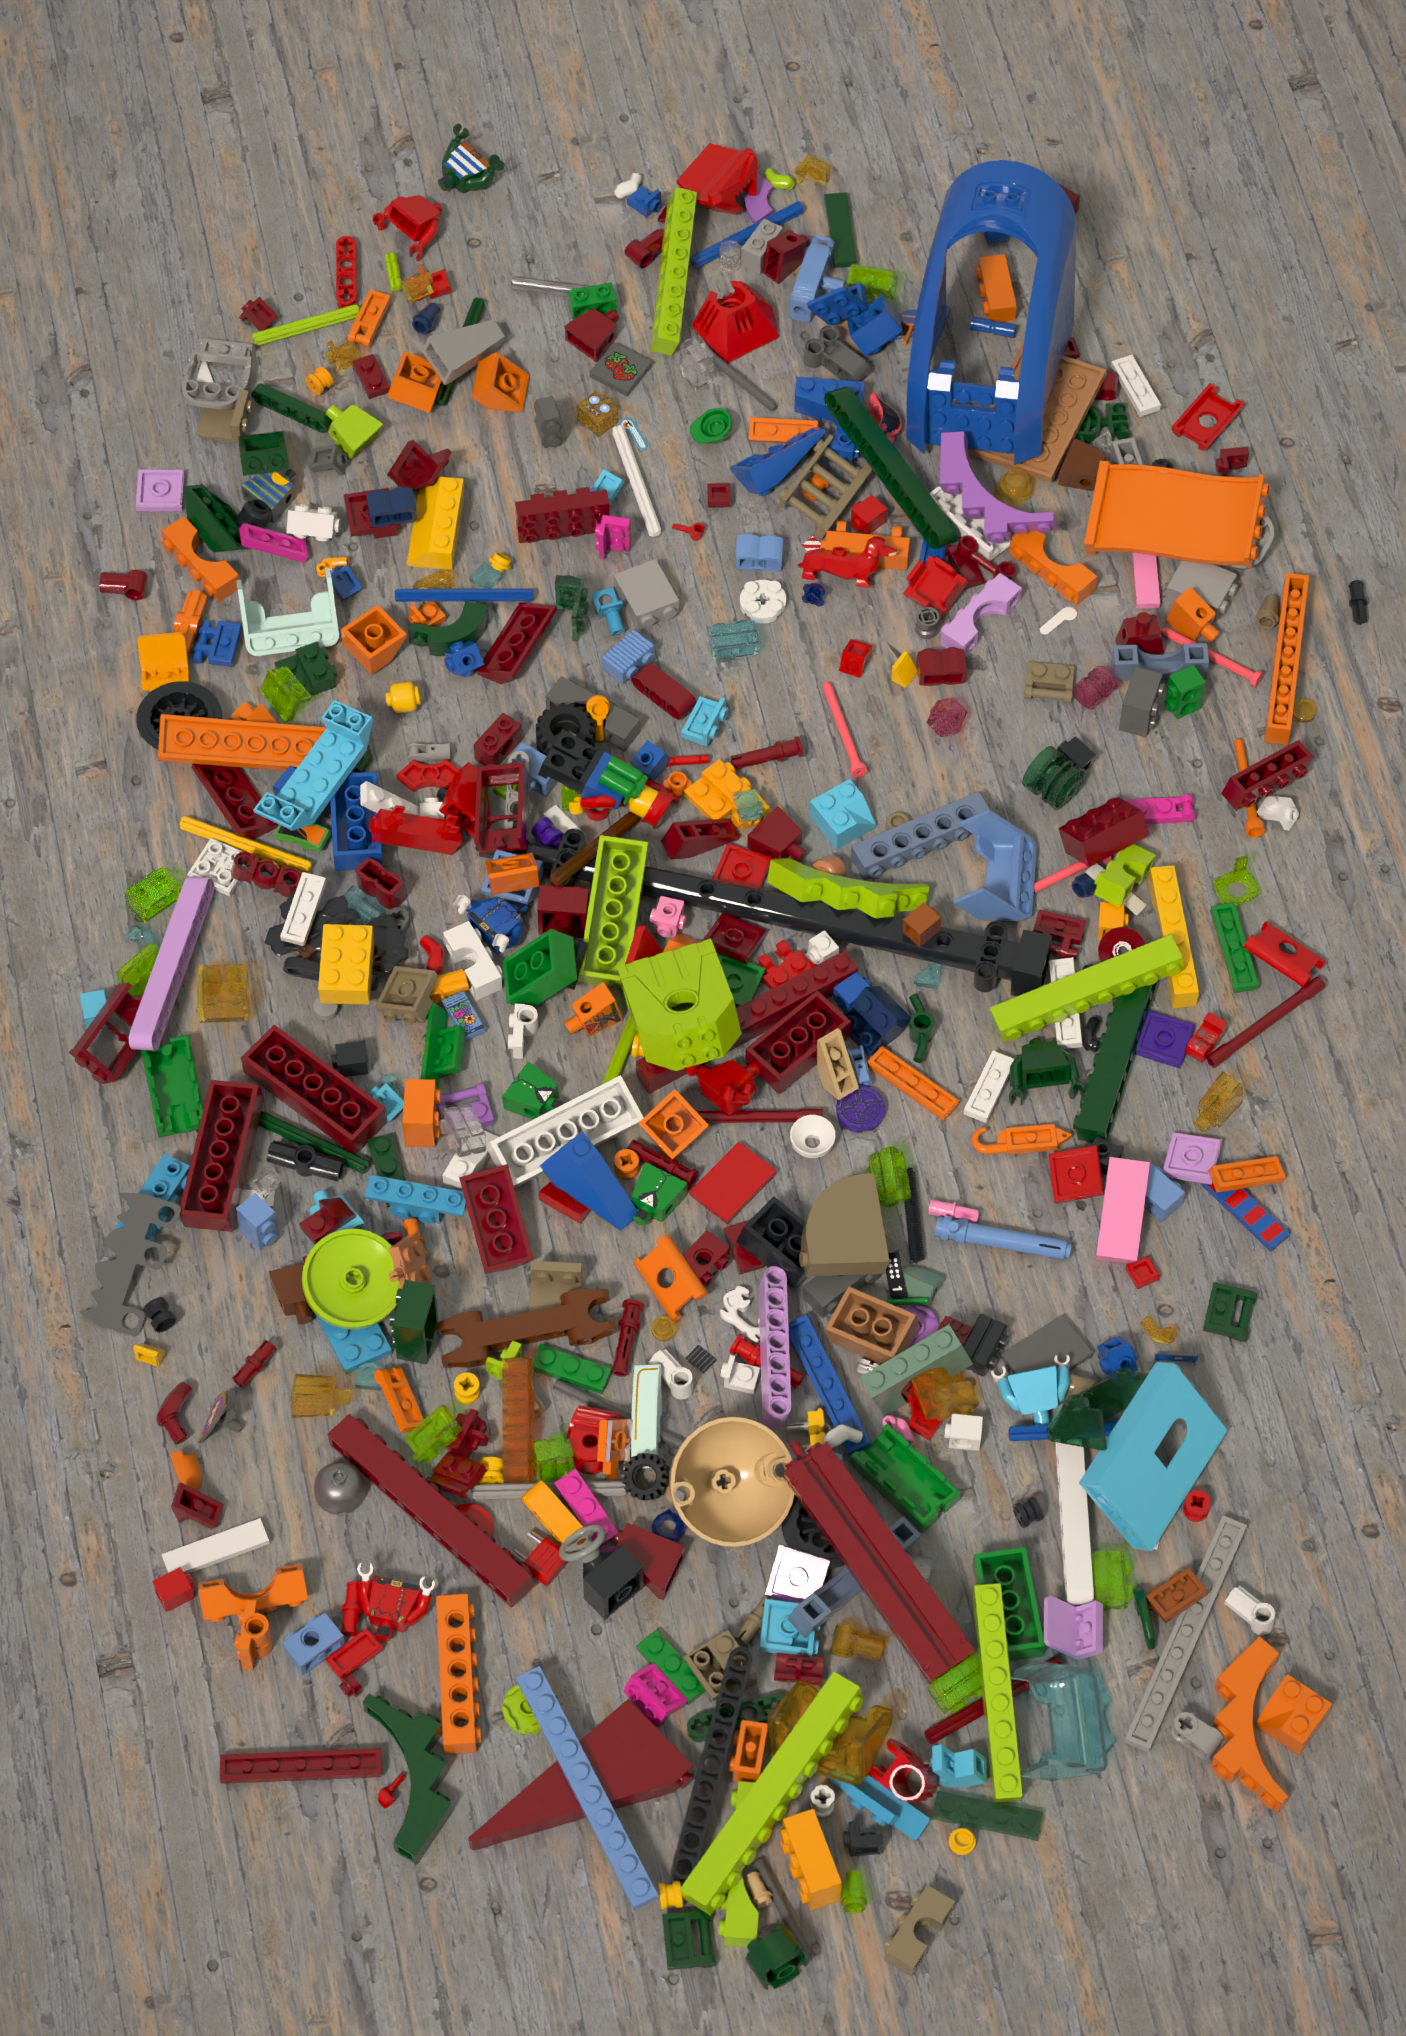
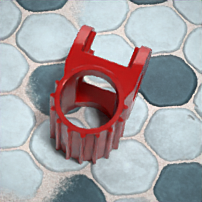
(584, 1436)
(897, 1774)

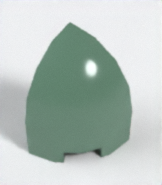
(921, 1283)

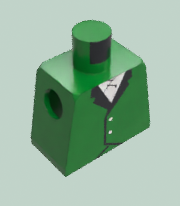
(531, 1093)
(656, 1194)

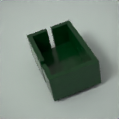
(414, 1321)

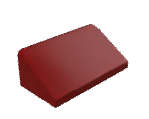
(563, 1203)

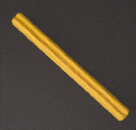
(244, 844)

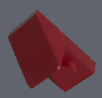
(328, 1219)
(196, 1506)

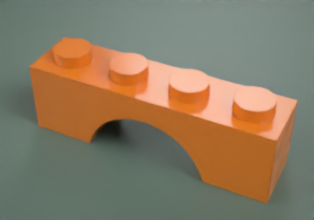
(215, 577)
(1072, 581)
(285, 1588)

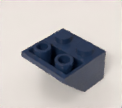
(876, 1019)

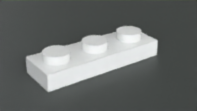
(1136, 385)
(378, 798)
(303, 909)
(989, 1087)

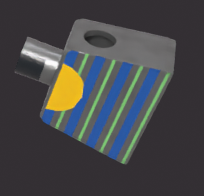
(272, 489)

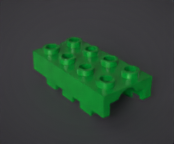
(173, 1087)
(905, 1478)

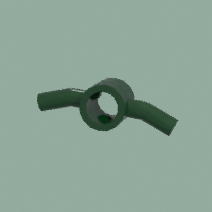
(920, 1036)

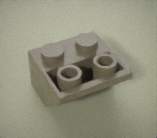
(710, 1661)

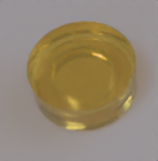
(1304, 710)

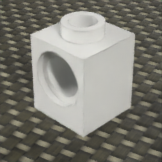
(964, 1432)

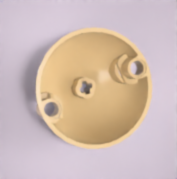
(748, 1502)

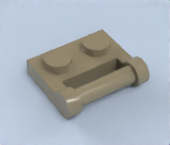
(1049, 676)

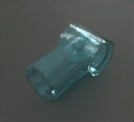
(361, 905)

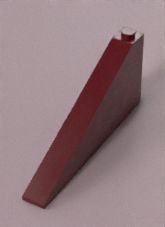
(629, 1761)

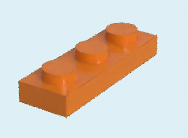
(777, 430)
(1247, 1174)

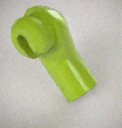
(778, 180)

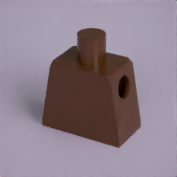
(1081, 466)
(289, 1292)

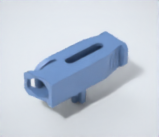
(813, 278)

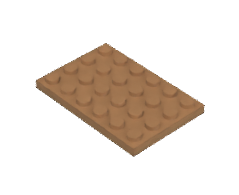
(1064, 412)

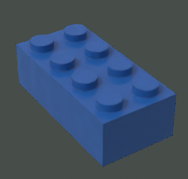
(351, 824)

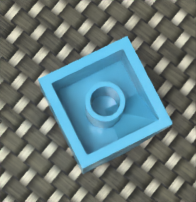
(842, 814)

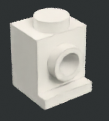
(821, 948)

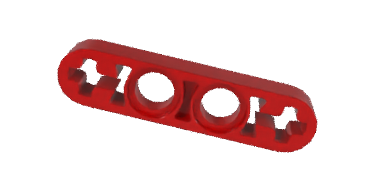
(346, 273)

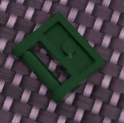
(1221, 1309)
(679, 1940)

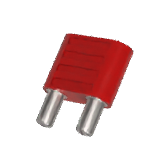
(544, 1559)

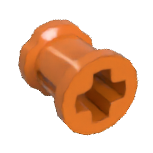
(818, 482)

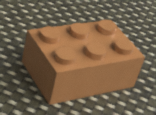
(871, 1326)

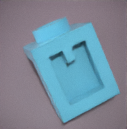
(387, 1098)

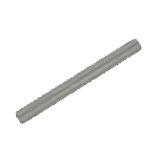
(516, 1490)

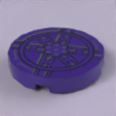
(861, 1110)

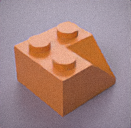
(414, 382)
(373, 639)
(419, 1114)
(673, 1125)
(1293, 1714)

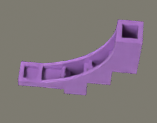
(977, 502)

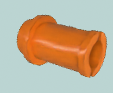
(411, 1227)

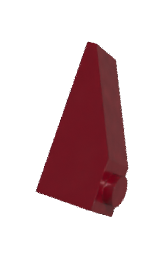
(698, 837)

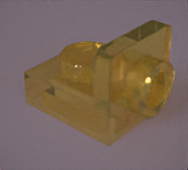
(813, 169)
(418, 285)
(342, 355)

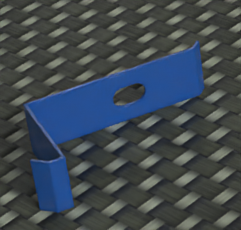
(1167, 1357)

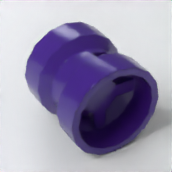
(547, 833)

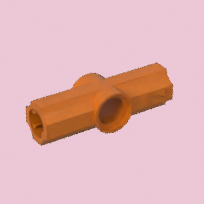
(190, 617)

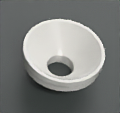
(812, 1127)

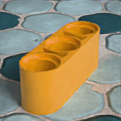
(551, 1511)

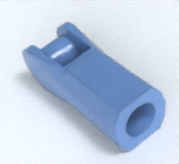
(860, 1067)

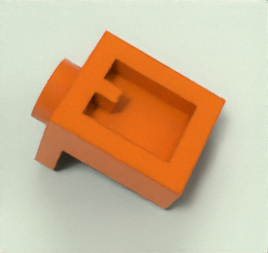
(427, 615)

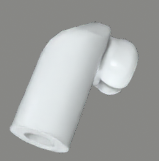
(841, 1434)

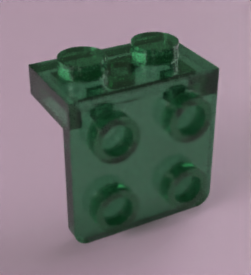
(572, 596)

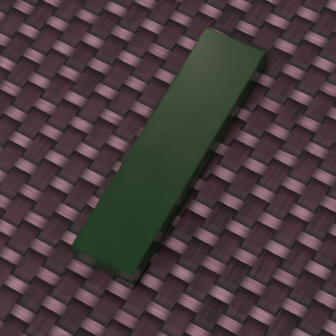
(840, 229)

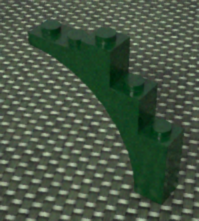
(416, 1739)

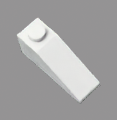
(465, 1165)

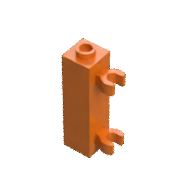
(856, 543)

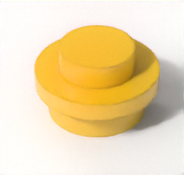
(500, 561)
(962, 1841)

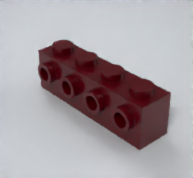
(1267, 775)

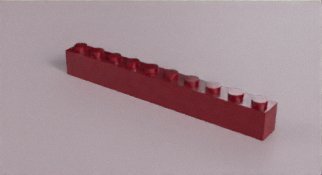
(765, 1011)
(431, 1510)

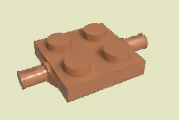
(410, 1261)

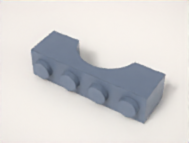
(1126, 657)

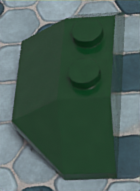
(213, 519)

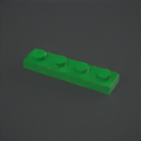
(1231, 942)

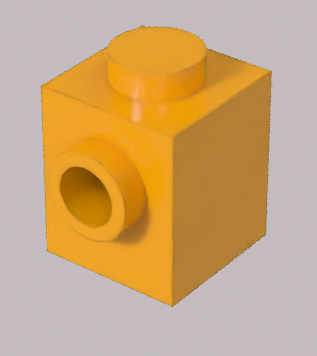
(1110, 917)

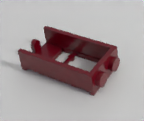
(503, 839)
(126, 1008)

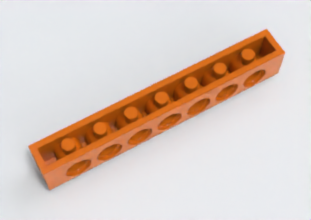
(1286, 659)

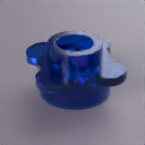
(813, 594)

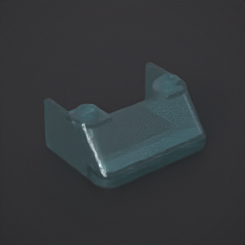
(1073, 1720)

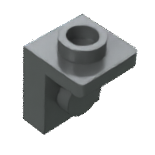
(328, 458)

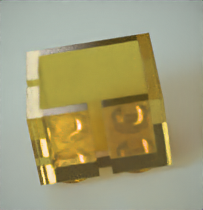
(222, 999)

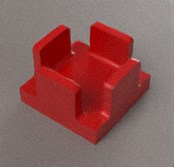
(934, 585)

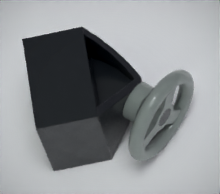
(609, 1574)

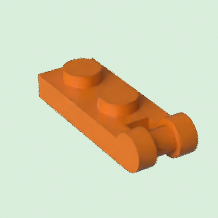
(369, 318)
(399, 1398)

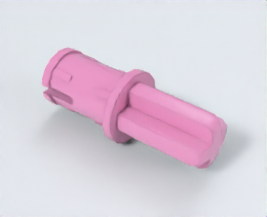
(941, 1208)

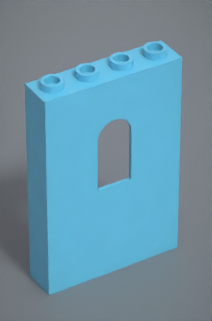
(1130, 1479)

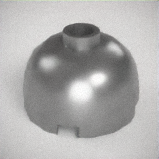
(339, 1487)

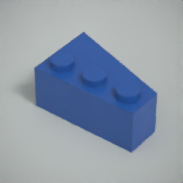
(811, 393)

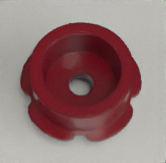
(350, 1685)

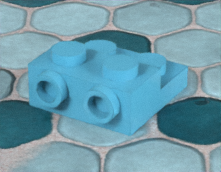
(780, 1635)

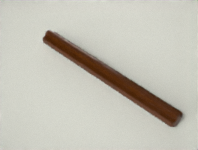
(590, 851)

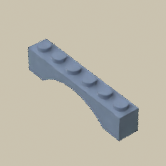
(842, 1588)

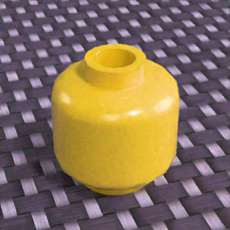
(403, 697)

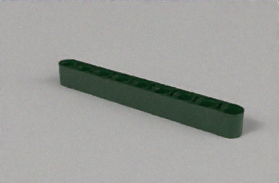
(890, 467)

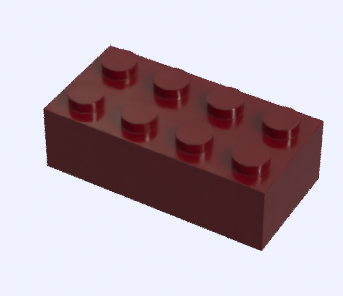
(791, 1044)

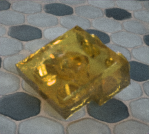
(944, 1395)

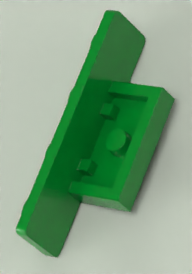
(442, 1046)

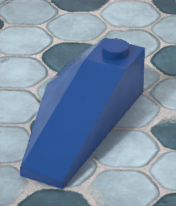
(767, 470)
(588, 1179)

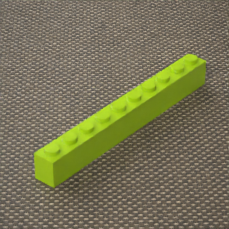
(772, 1793)

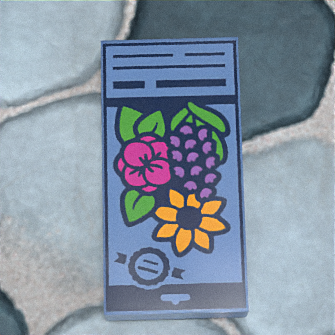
(463, 1013)

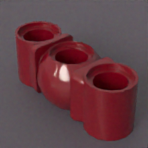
(255, 871)

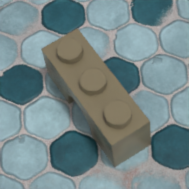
(929, 1909)

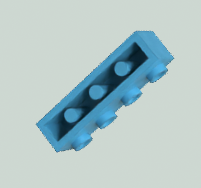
(166, 1183)

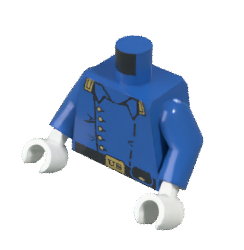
(495, 919)

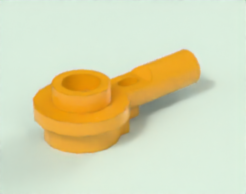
(598, 707)

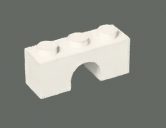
(465, 943)

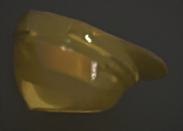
(1014, 488)

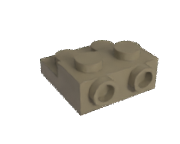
(407, 995)

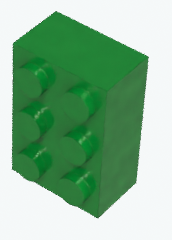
(540, 969)

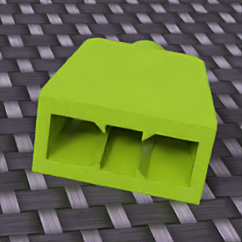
(352, 429)

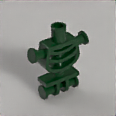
(1114, 421)

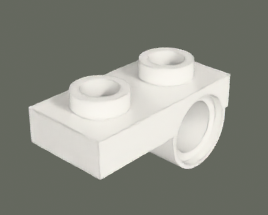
(521, 1028)

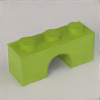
(1118, 879)

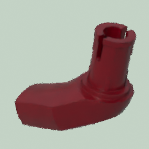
(169, 1412)

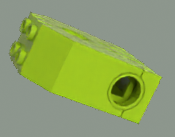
(681, 1006)

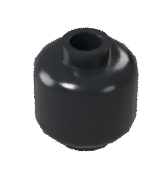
(255, 513)

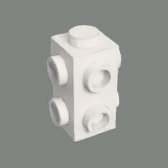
(312, 522)

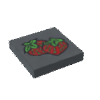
(620, 369)

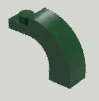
(468, 627)

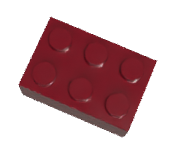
(1103, 831)

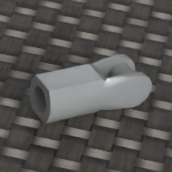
(428, 752)

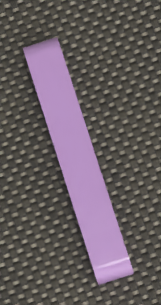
(774, 1347)

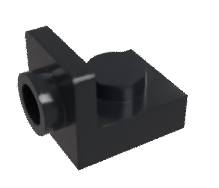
(865, 1844)

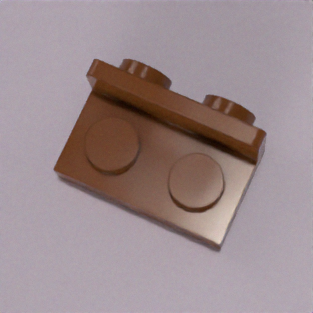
(1176, 1595)

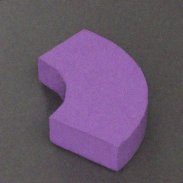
(757, 205)

